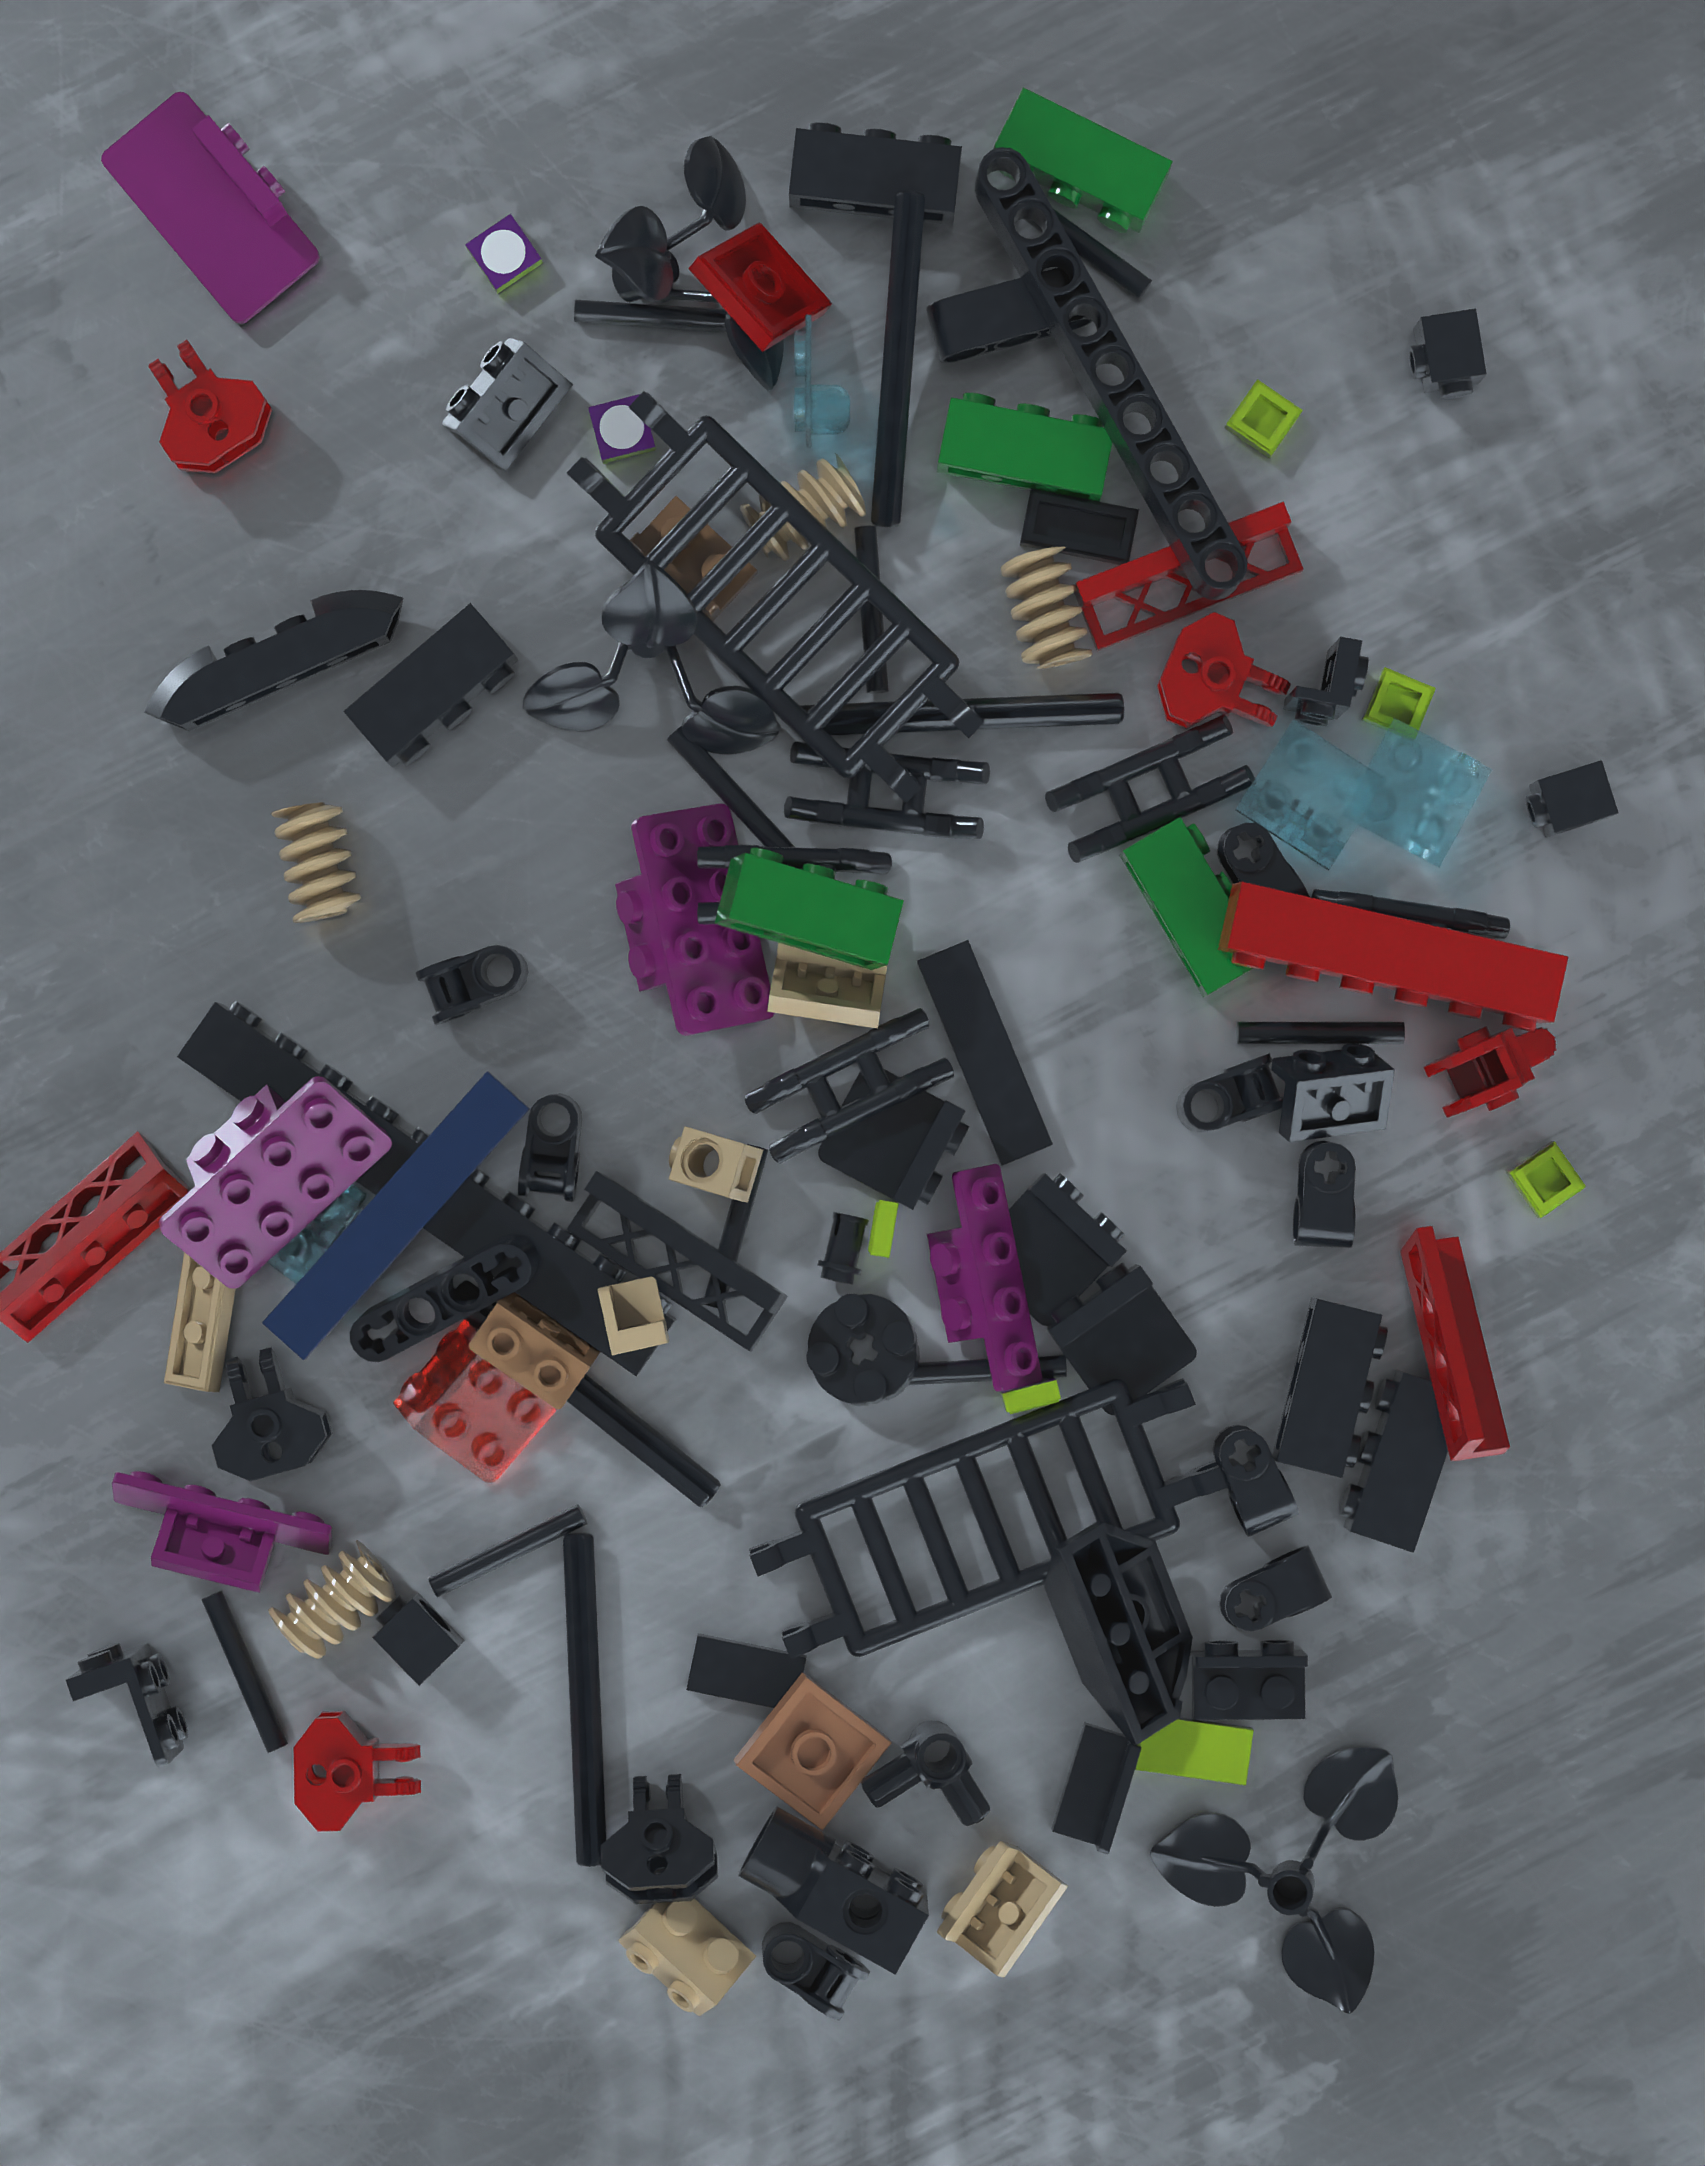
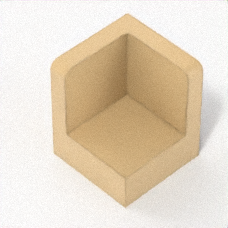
(633, 1315)

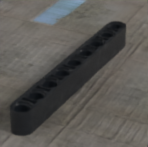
(1109, 346)

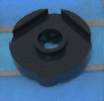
(852, 1319)

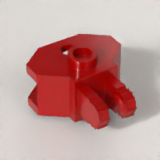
(206, 410)
(1221, 673)
(1492, 1066)
(351, 1770)

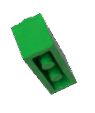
(1085, 162)
(1024, 447)
(1186, 900)
(809, 909)

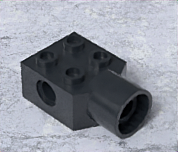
(821, 1880)

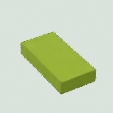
(1199, 1751)

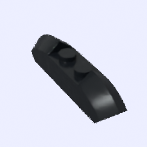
(210, 688)

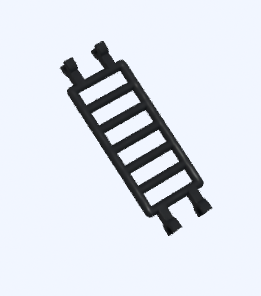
(823, 548)
(962, 1454)

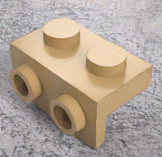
(825, 988)
(1001, 1907)
(687, 1953)

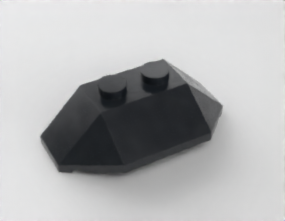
(1122, 1626)

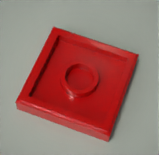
(760, 286)

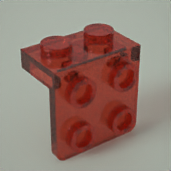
(471, 1407)

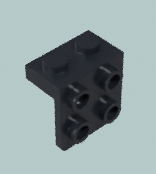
(899, 1146)
(1060, 1244)
(1122, 1334)
(146, 1680)

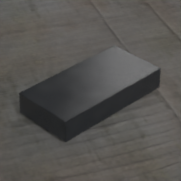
(1081, 525)
(742, 1671)

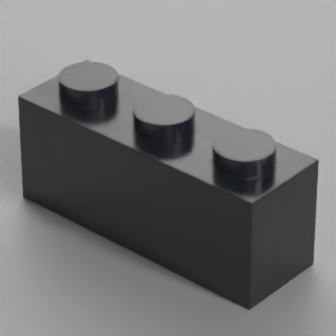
(867, 170)
(433, 687)
(1329, 1388)
(1399, 1465)

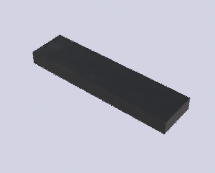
(984, 1052)

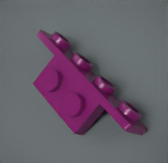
(983, 1279)
(216, 1535)

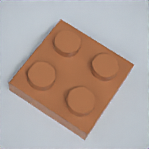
(812, 1751)

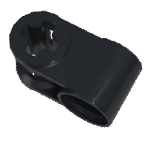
(1269, 864)
(469, 982)
(1240, 1093)
(551, 1152)
(1323, 1208)
(1257, 1487)
(1284, 1589)
(822, 1973)

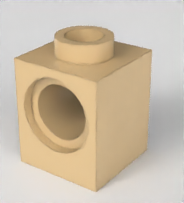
(734, 1172)

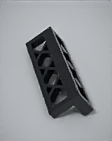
(686, 1243)

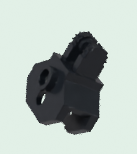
(269, 1418)
(661, 1844)

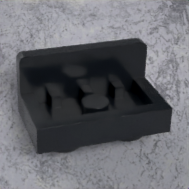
(1341, 678)

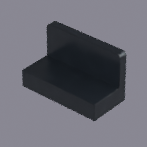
(1096, 1787)

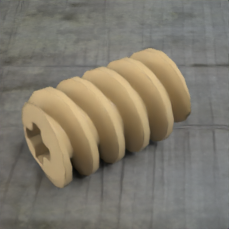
(821, 497)
(1044, 608)
(315, 861)
(335, 1603)

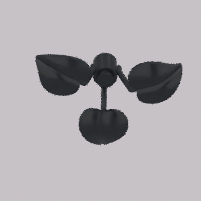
(647, 269)
(650, 617)
(1321, 1956)

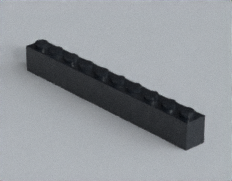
(566, 1284)

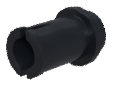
(843, 1248)

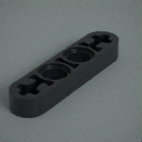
(446, 1302)

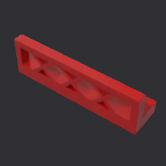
(1164, 564)
(85, 1244)
(1454, 1346)

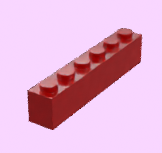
(1392, 954)

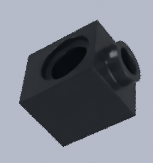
(1571, 799)
(416, 1637)

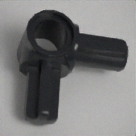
(949, 1774)

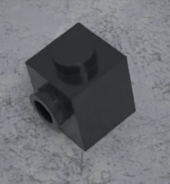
(1448, 353)

